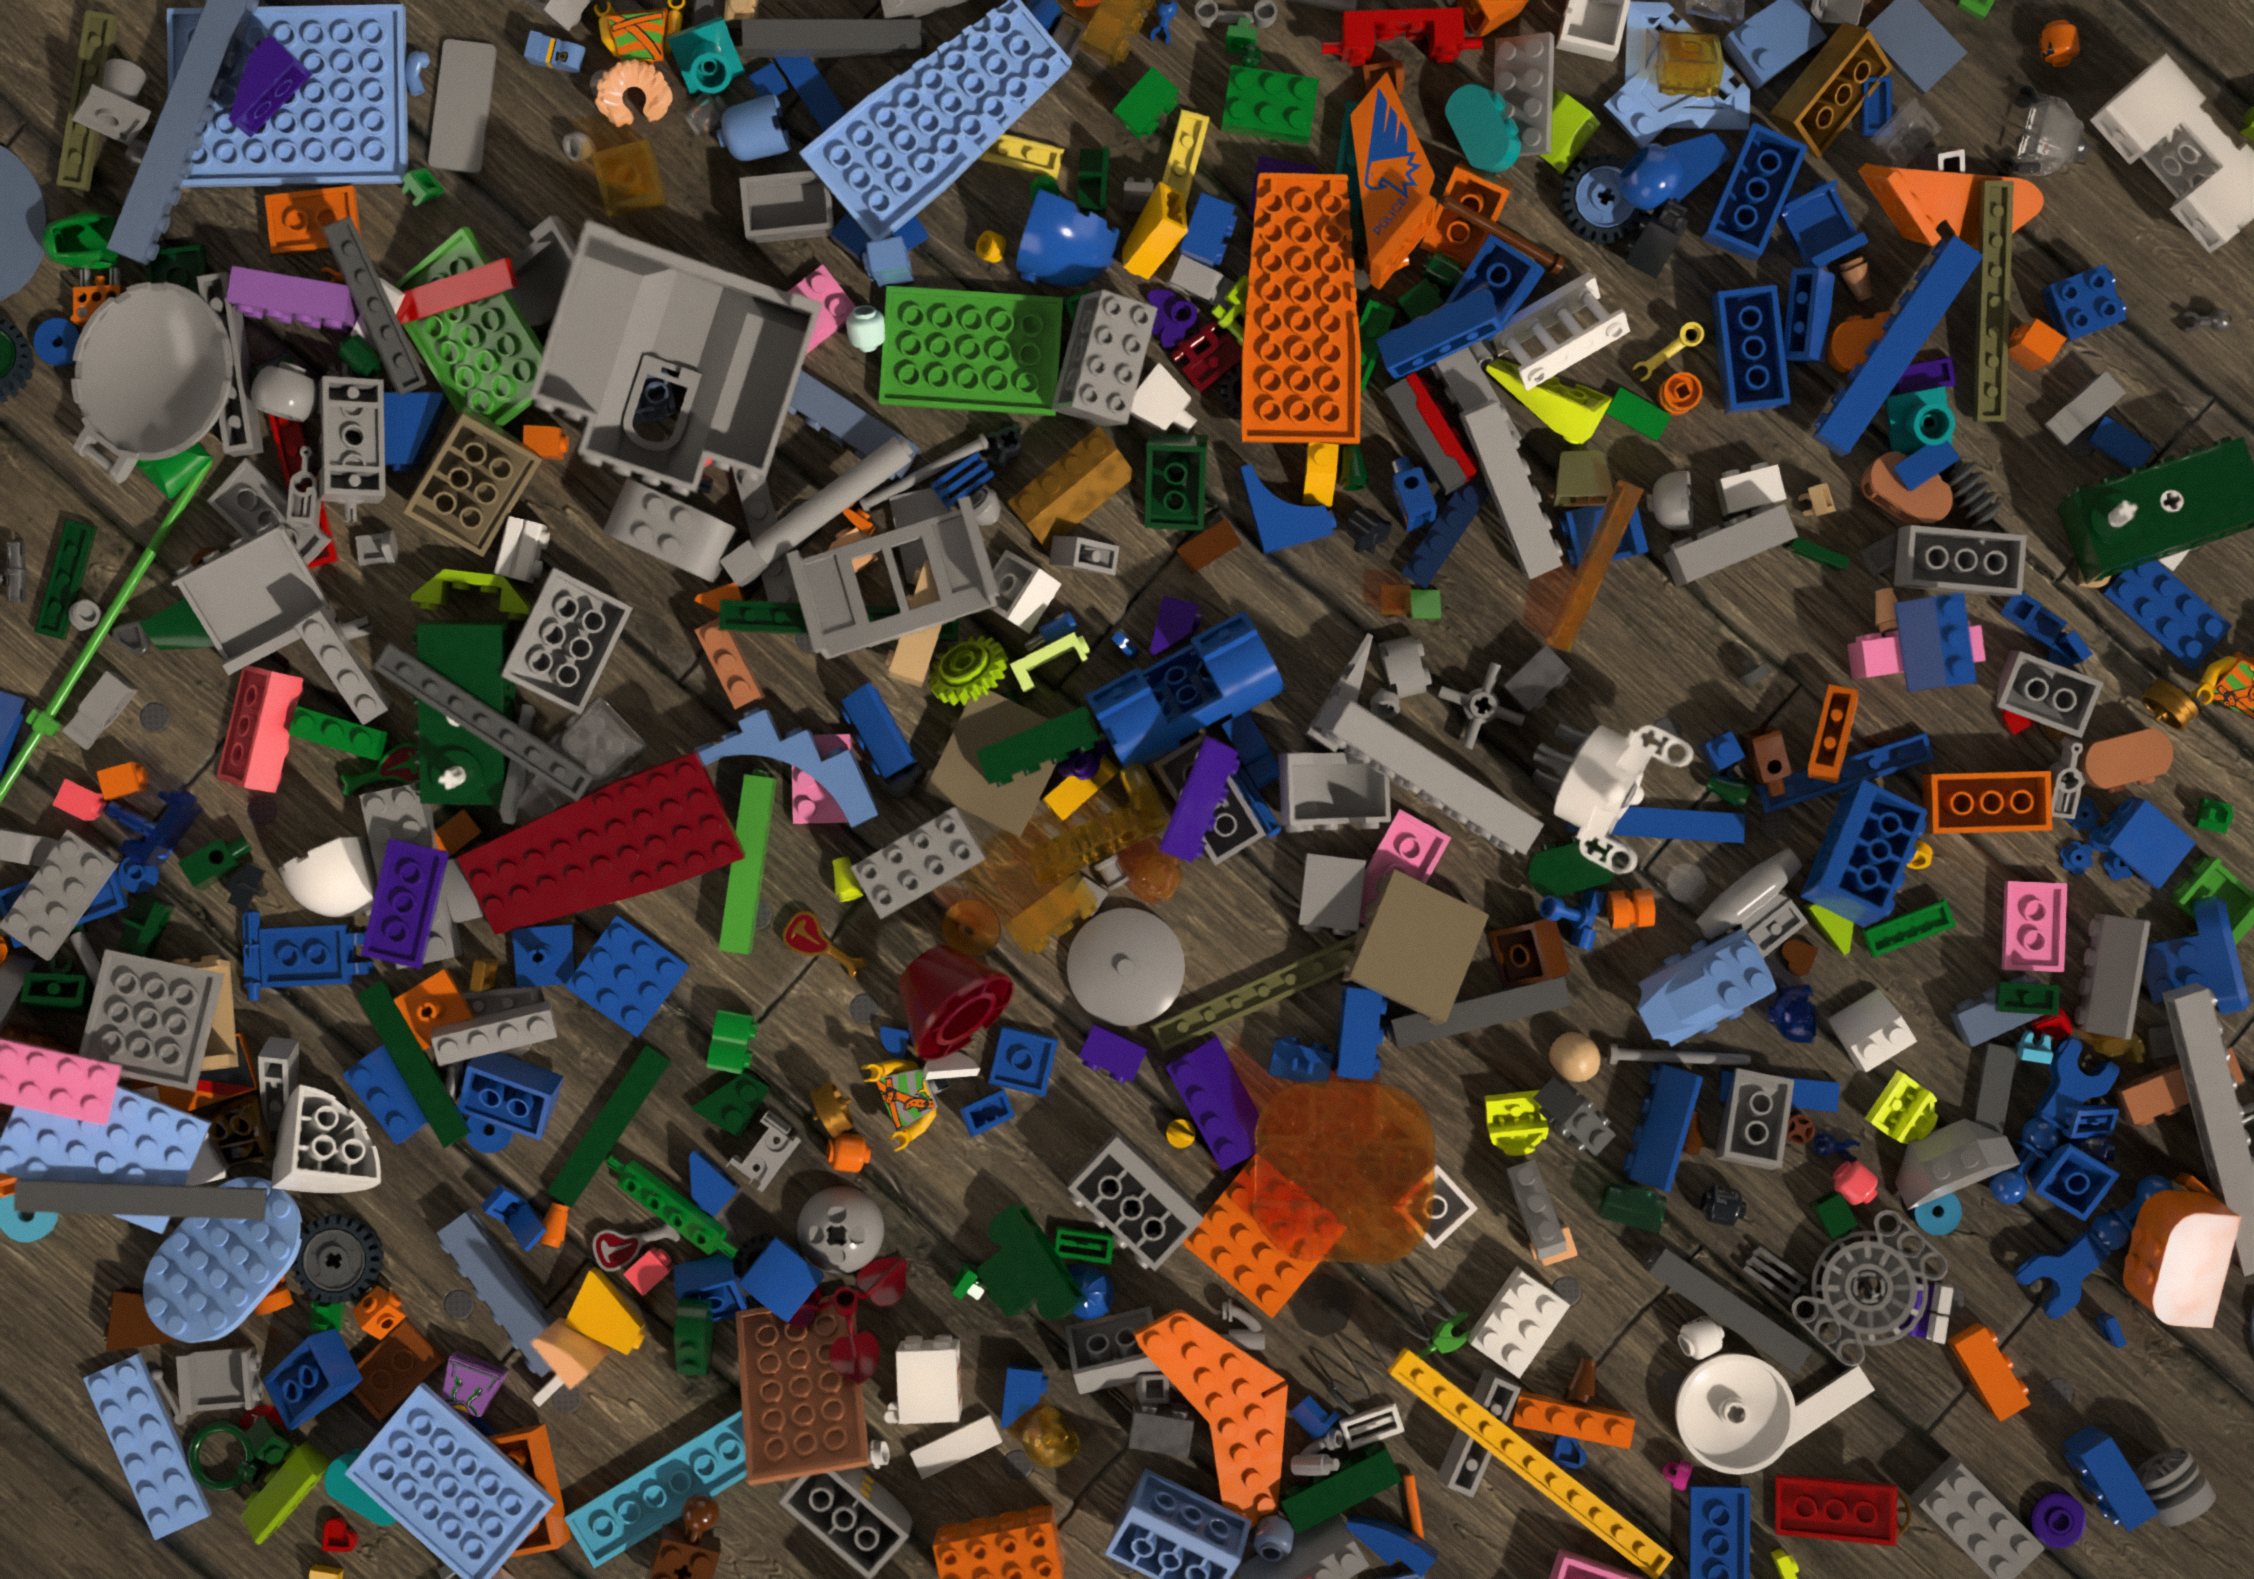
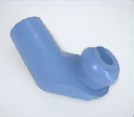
(413, 66)

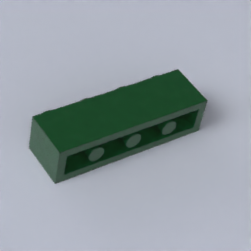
(1038, 745)
(1341, 1489)

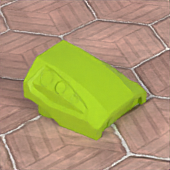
(1570, 130)

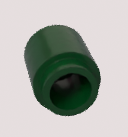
(1442, 270)
(360, 355)

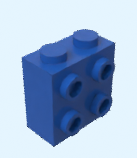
(2084, 303)

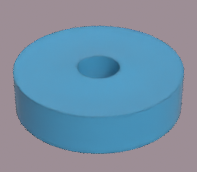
(1944, 1222)

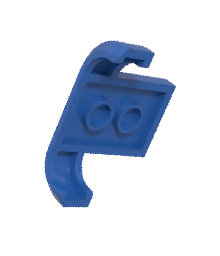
(2200, 958)

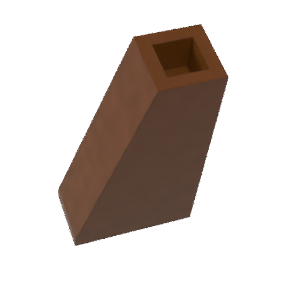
(130, 1322)

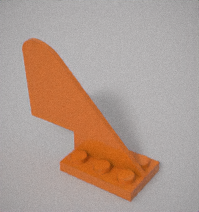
(1924, 198)

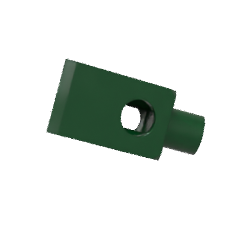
(202, 865)

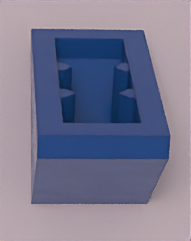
(986, 1112)

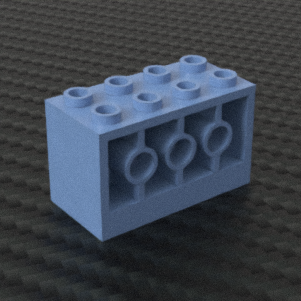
(1176, 1532)

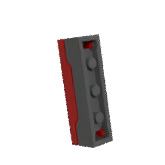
(1430, 433)

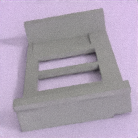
(834, 599)

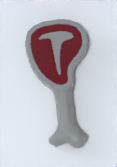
(616, 1249)

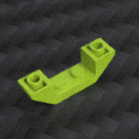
(437, 589)

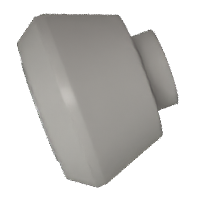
(985, 506)

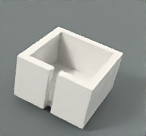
(1593, 27)

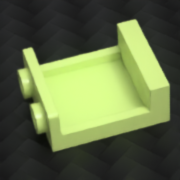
(1046, 655)

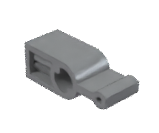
(1199, 281)
(2084, 407)
(304, 507)
(100, 708)
(2066, 793)
(25, 847)

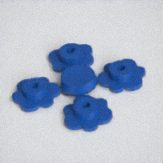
(2085, 851)

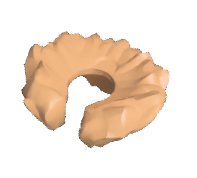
(627, 75)

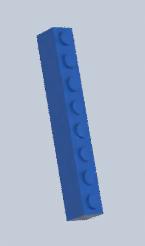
(1897, 345)

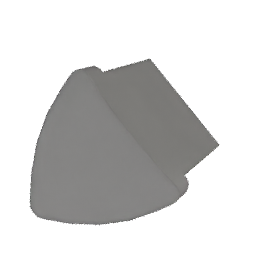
(377, 549)

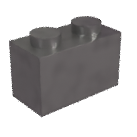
(1536, 678)

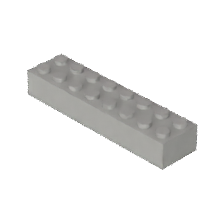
(1426, 773)

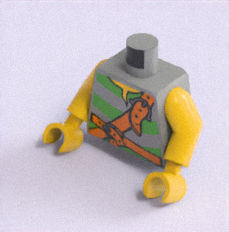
(907, 1096)

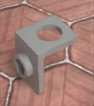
(1837, 11)

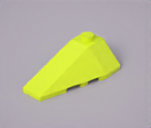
(1564, 409)

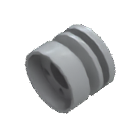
(2175, 1486)

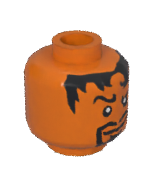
(2059, 43)

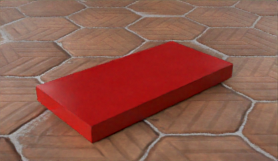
(1836, 1509)

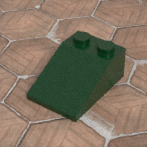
(1175, 481)

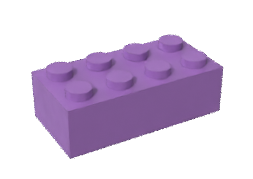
(291, 299)

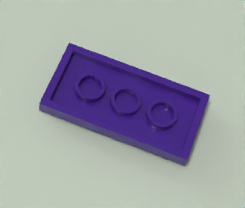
(405, 903)

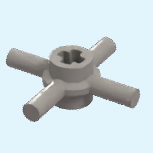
(1491, 701)

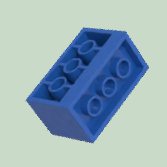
(1865, 854)

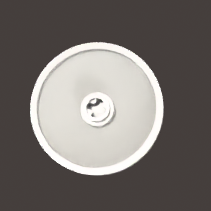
(1735, 1413)

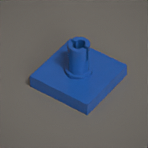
(544, 955)

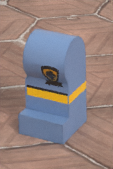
(554, 53)

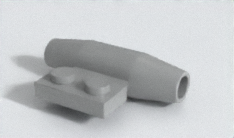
(1757, 905)

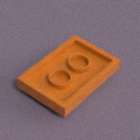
(297, 218)

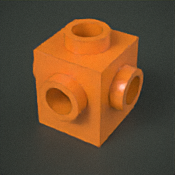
(379, 1312)

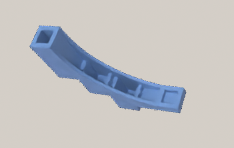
(837, 774)

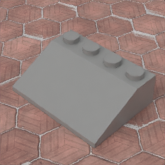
(566, 641)

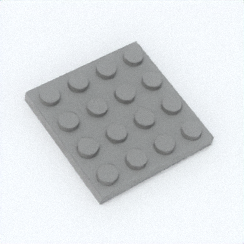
(151, 1018)

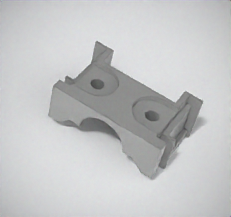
(768, 1152)

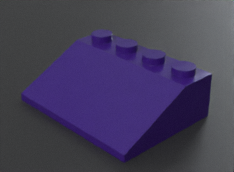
(1198, 800)

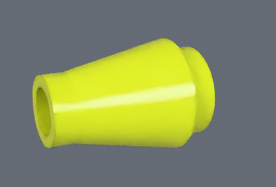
(846, 883)

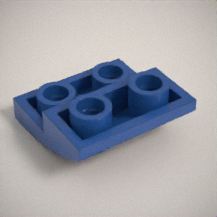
(781, 1279)

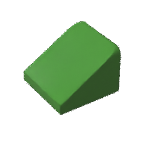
(1425, 604)

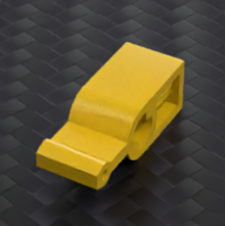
(1074, 792)

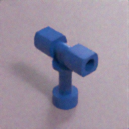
(1580, 916)

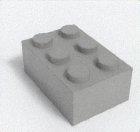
(786, 207)

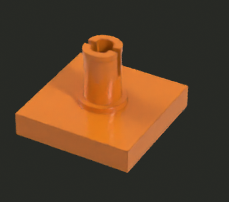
(432, 1005)

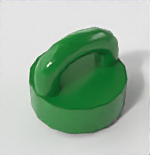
(1045, 183)

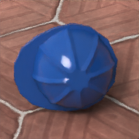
(1097, 1289)

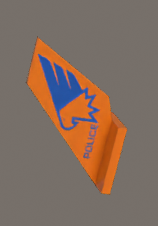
(1392, 180)

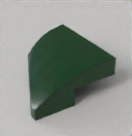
(176, 628)

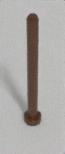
(1554, 263)

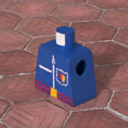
(1415, 504)

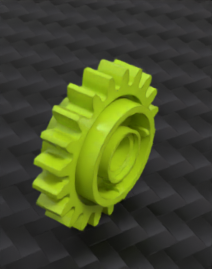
(968, 670)

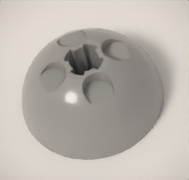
(852, 1218)

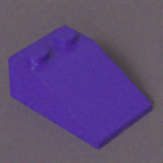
(266, 84)

